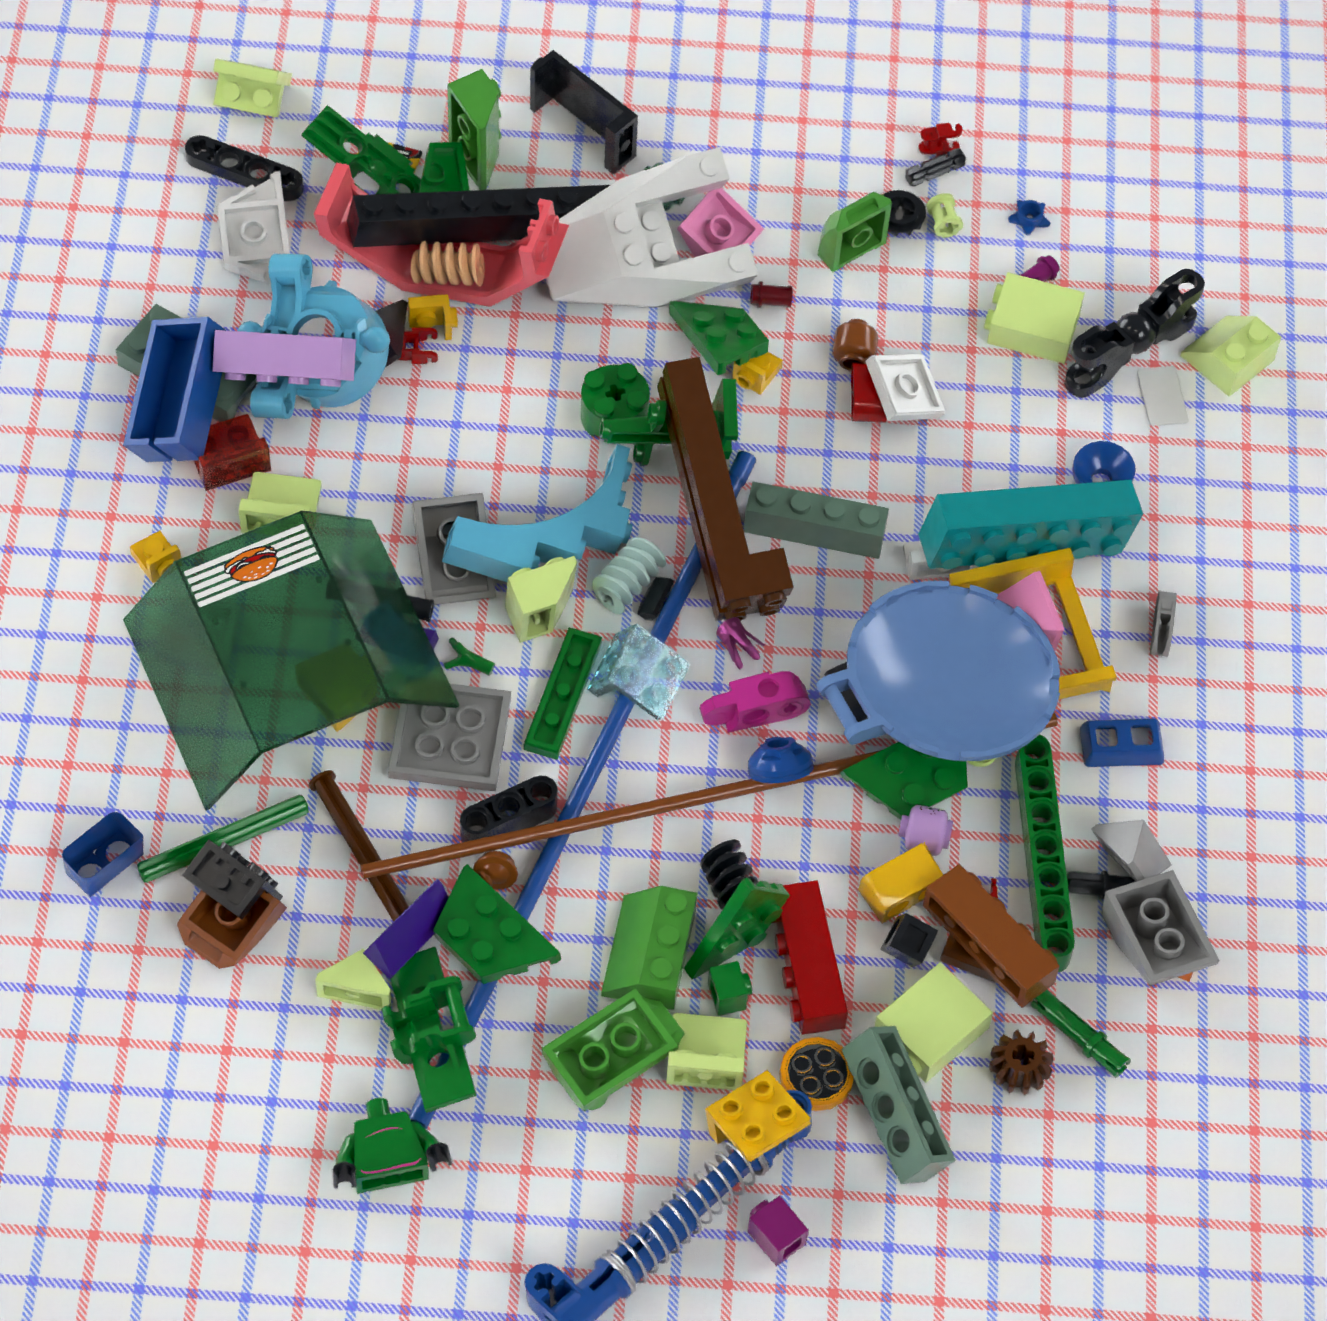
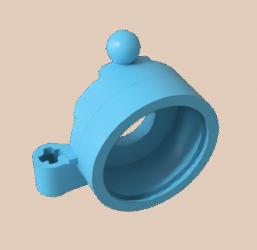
(291, 308)

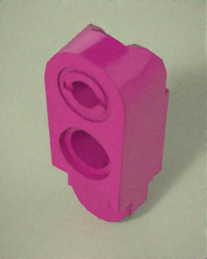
(757, 701)

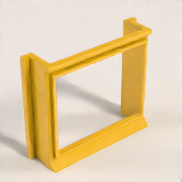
(1056, 569)

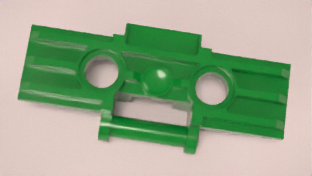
(375, 155)
(419, 1034)

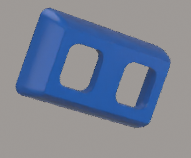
(1125, 751)

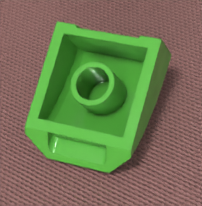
(855, 230)

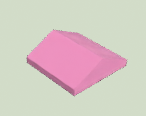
(718, 224)

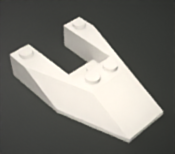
(624, 248)

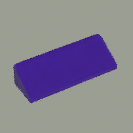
(408, 931)

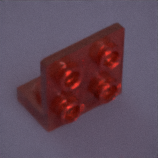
(232, 453)

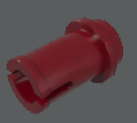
(771, 295)

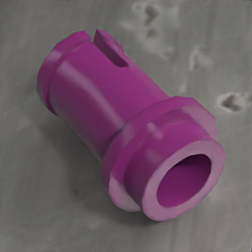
(1044, 269)

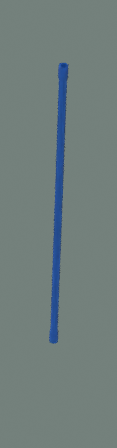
(586, 781)

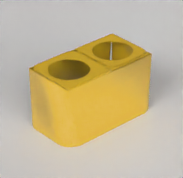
(899, 882)

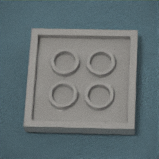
(452, 744)

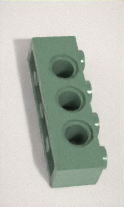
(898, 1104)

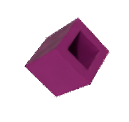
(777, 1229)

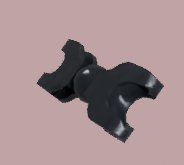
(1134, 333)

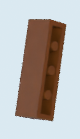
(991, 935)

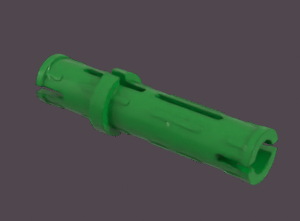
(1092, 1042)

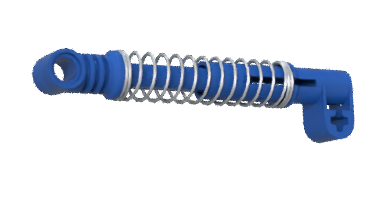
(620, 1270)

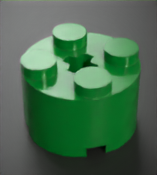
(612, 394)

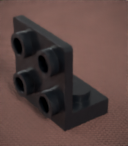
(229, 878)

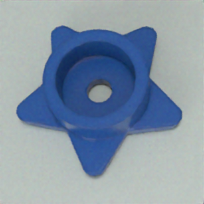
(1031, 208)

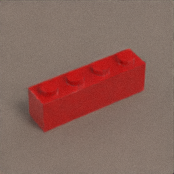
(810, 961)

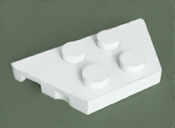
(253, 228)

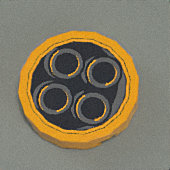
(817, 1070)

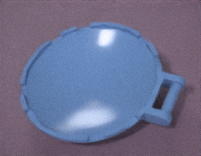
(947, 673)

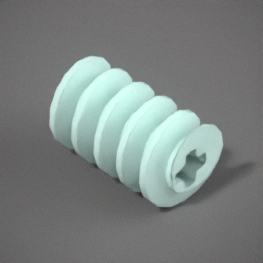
(627, 574)

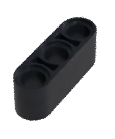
(517, 799)

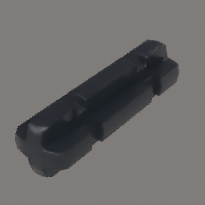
(935, 167)

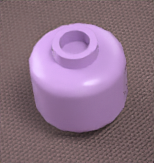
(926, 826)

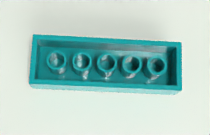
(1029, 521)

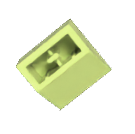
(539, 597)

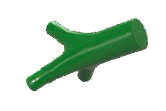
(469, 659)

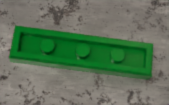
(562, 693)

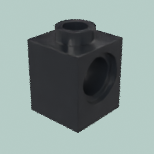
(909, 940)

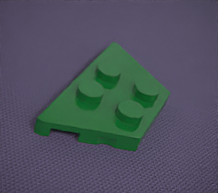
(720, 333)
(907, 778)
(739, 924)
(489, 932)

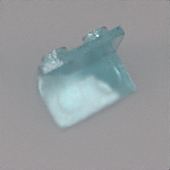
(640, 670)

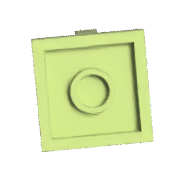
(250, 87)

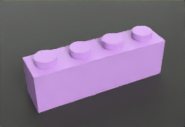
(284, 355)

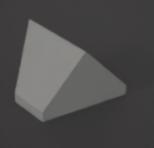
(1133, 848)

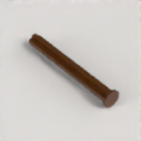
(357, 840)

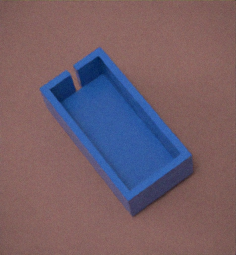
(175, 391)

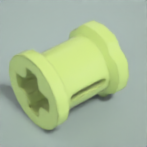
(944, 215)

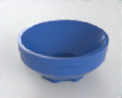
(1103, 458)
(780, 761)

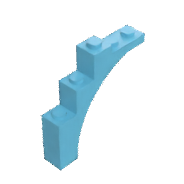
(504, 549)

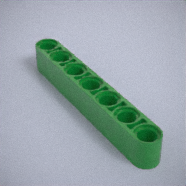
(1049, 837)

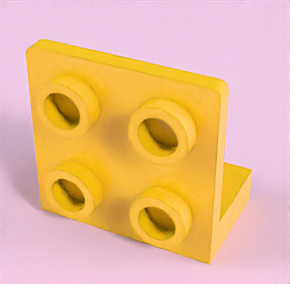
(756, 1116)

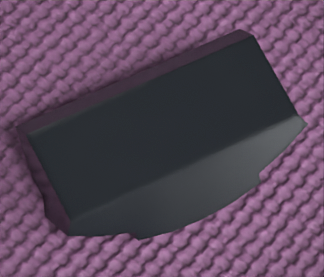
(654, 597)

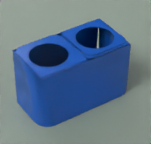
(108, 830)

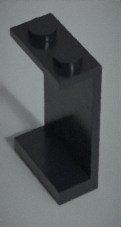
(560, 80)

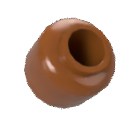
(854, 343)

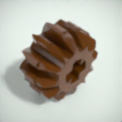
(1034, 1061)

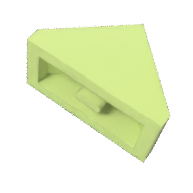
(354, 982)

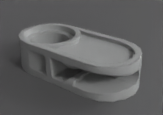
(1163, 623)

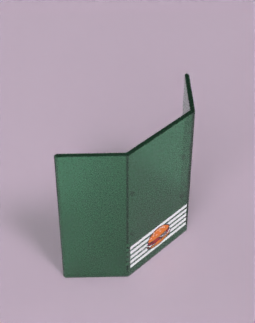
(279, 642)

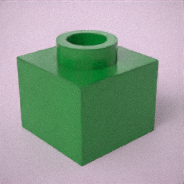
(729, 988)

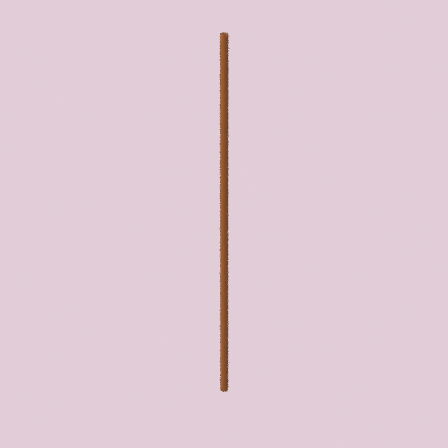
(601, 819)

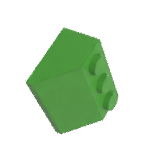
(475, 123)
(651, 944)

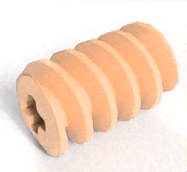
(448, 265)

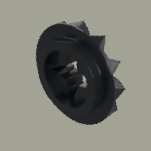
(913, 212)

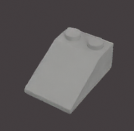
(432, 525)
(1157, 928)

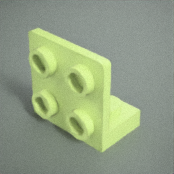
(277, 497)
(708, 1052)

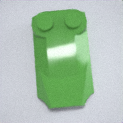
(612, 1048)

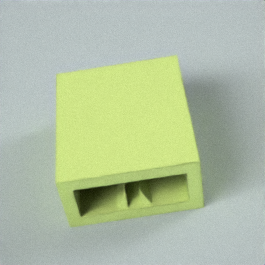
(1034, 317)
(936, 1020)

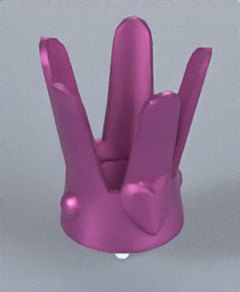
(733, 632)

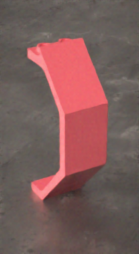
(506, 267)

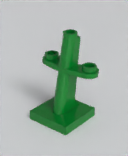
(652, 429)

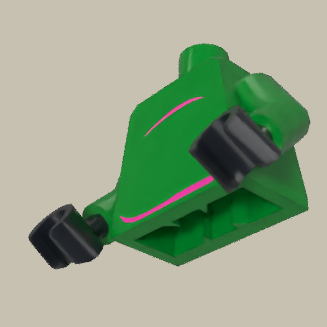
(387, 1151)

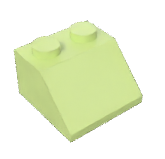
(1233, 351)

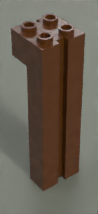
(734, 578)

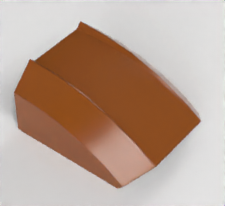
(222, 935)

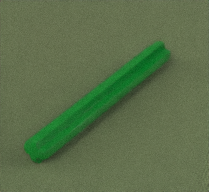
(231, 834)

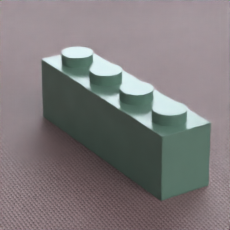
(815, 520)

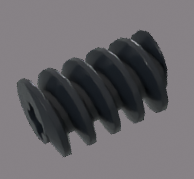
(726, 870)

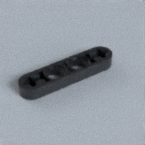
(241, 171)

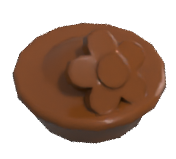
(496, 869)

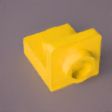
(432, 311)
(757, 372)
(155, 555)

